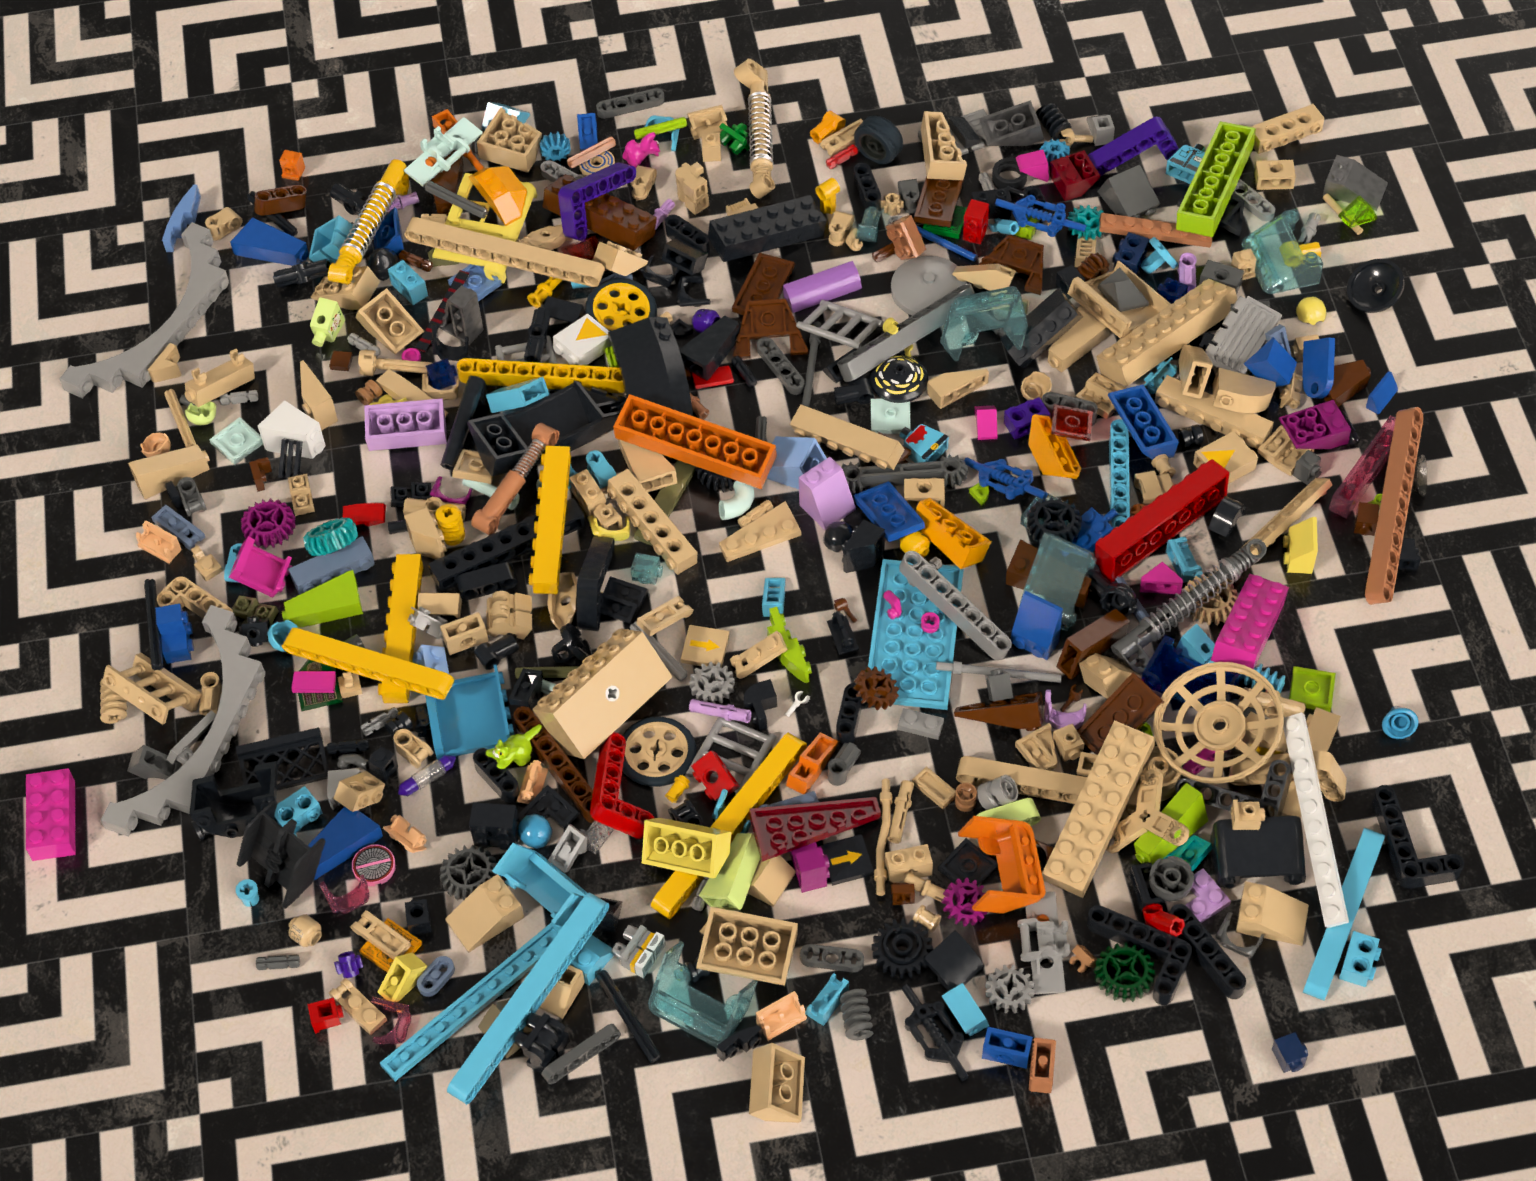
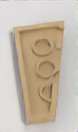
(768, 530)

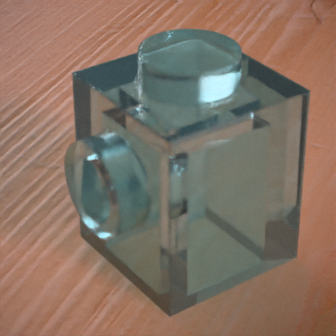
(646, 569)

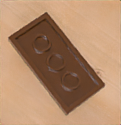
(938, 201)
(763, 281)
(1130, 705)

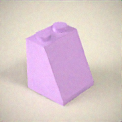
(825, 493)

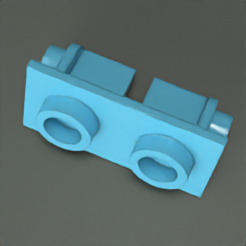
(1153, 380)

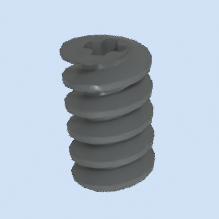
(856, 1014)

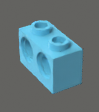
(407, 282)
(293, 808)
(1358, 958)

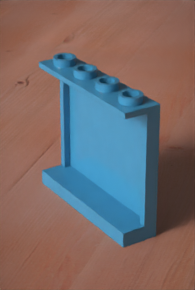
(470, 715)

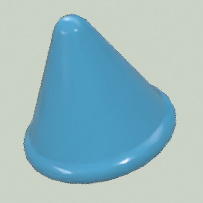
(1400, 723)

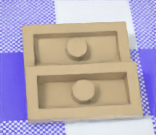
(1097, 391)
(1281, 451)

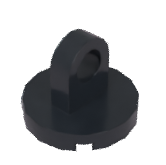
(571, 644)

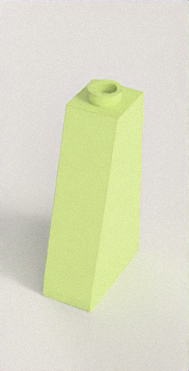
(735, 877)

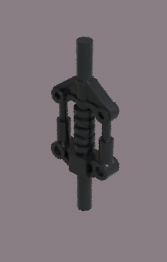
(923, 1015)

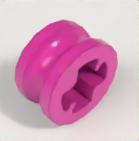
(927, 627)

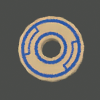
(605, 158)

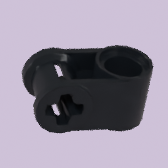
(686, 813)

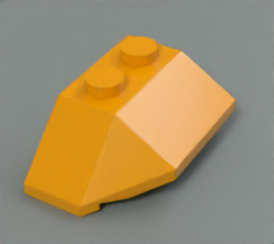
(501, 191)
(1051, 451)

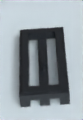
(283, 454)

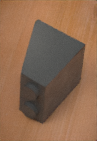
(1130, 193)

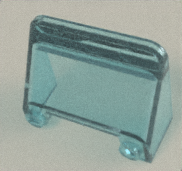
(1279, 258)

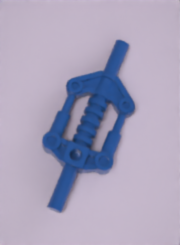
(1021, 209)
(1015, 485)

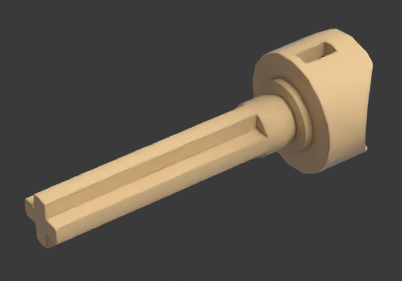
(369, 363)

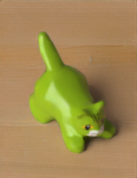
(515, 748)

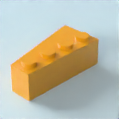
(952, 535)

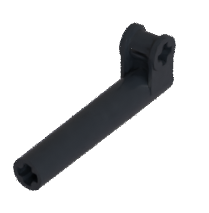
(473, 394)

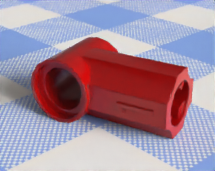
(1163, 921)

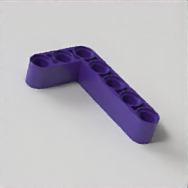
(1133, 143)
(585, 189)

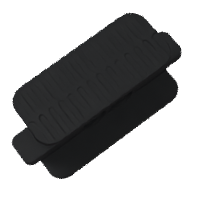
(280, 853)

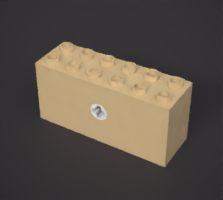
(602, 692)

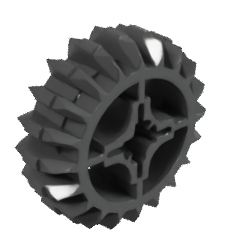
(460, 864)

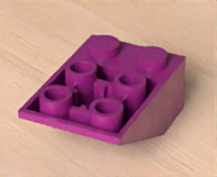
(1317, 427)

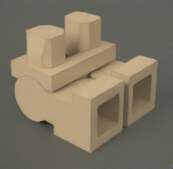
(692, 187)
(509, 614)

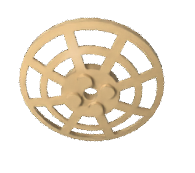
(1217, 712)

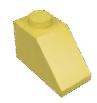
(401, 977)

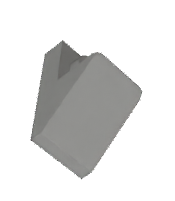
(570, 845)

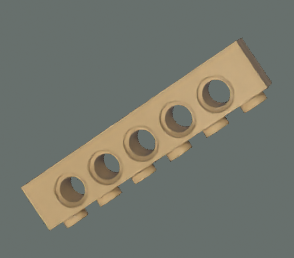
(626, 483)

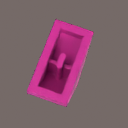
(1034, 164)
(986, 422)
(1161, 580)

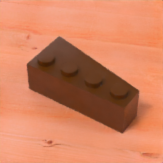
(1021, 565)

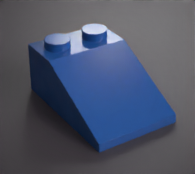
(1037, 626)

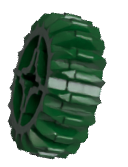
(1120, 961)

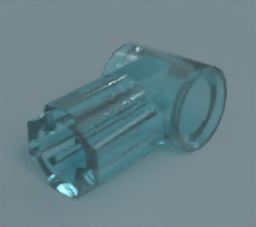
(869, 227)

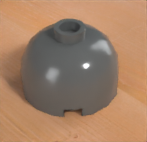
(1171, 878)

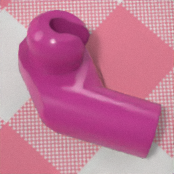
(895, 610)

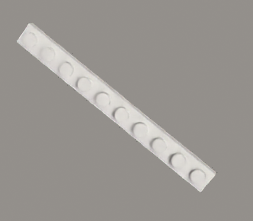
(1315, 821)

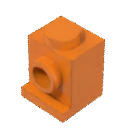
(292, 165)

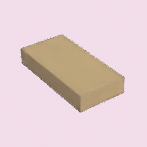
(934, 787)

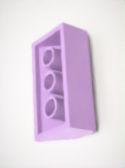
(405, 424)

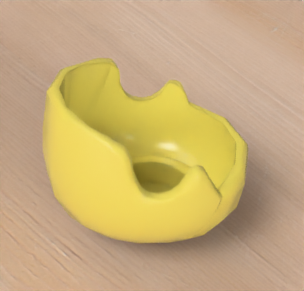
(1311, 310)

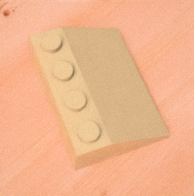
(747, 946)

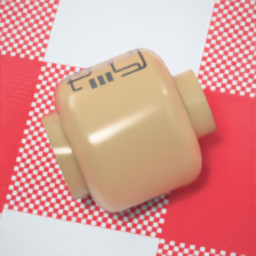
(305, 930)

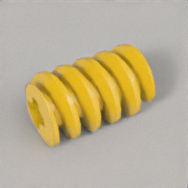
(451, 524)

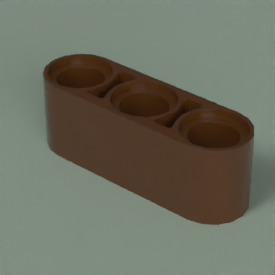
(280, 200)

